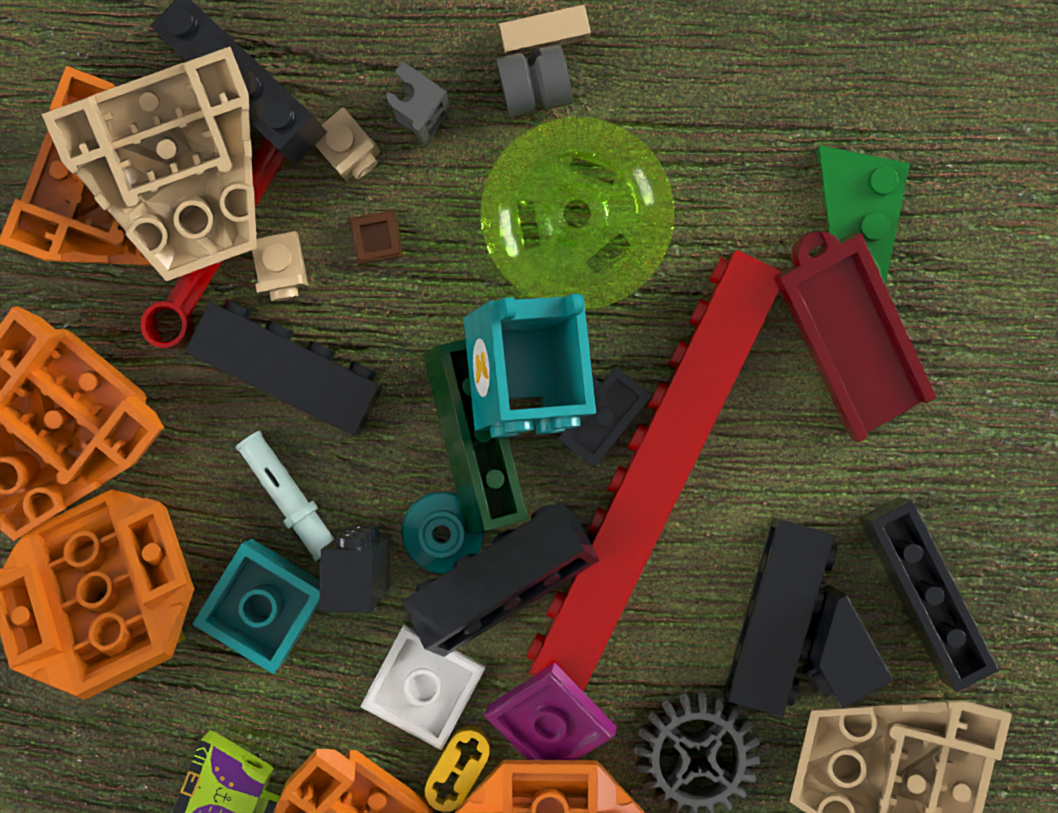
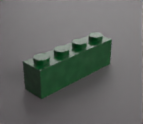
(479, 464)

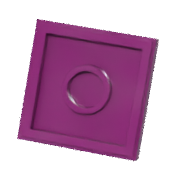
(550, 718)

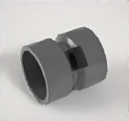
(534, 80)

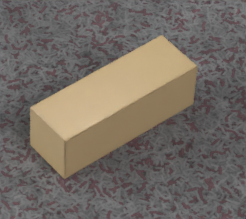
(545, 29)

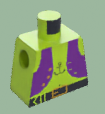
(226, 780)

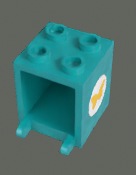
(529, 353)

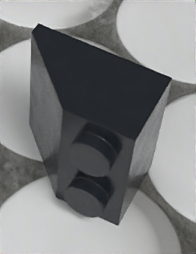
(842, 654)

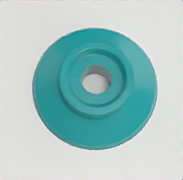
(419, 527)

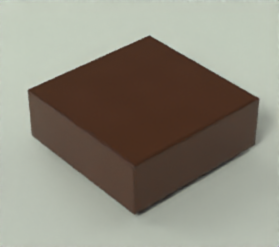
(376, 237)

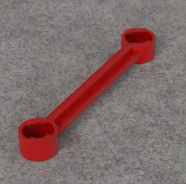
(192, 285)

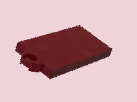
(853, 331)

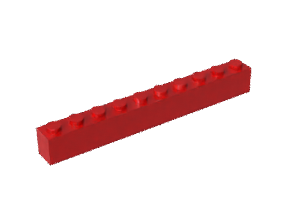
(658, 467)

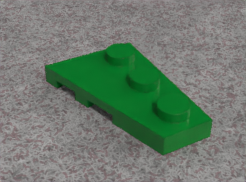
(863, 197)

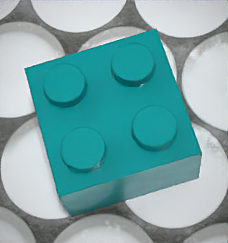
(260, 605)

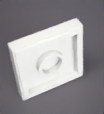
(422, 689)

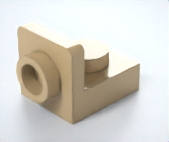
(348, 146)
(280, 266)

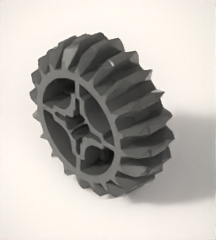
(709, 737)

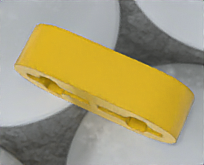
(466, 774)

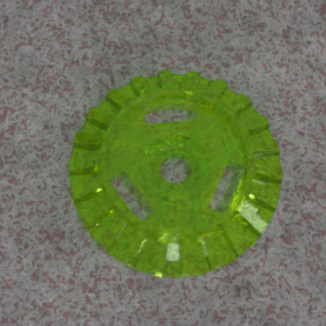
(538, 171)

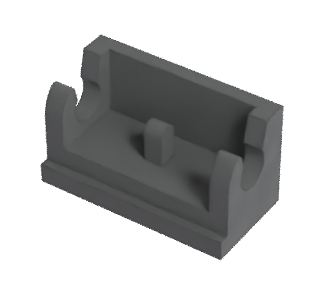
(423, 106)

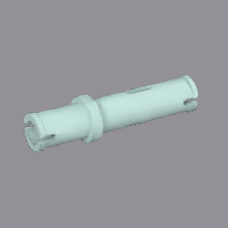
(287, 496)

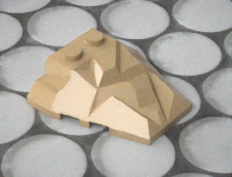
(169, 161)
(899, 758)

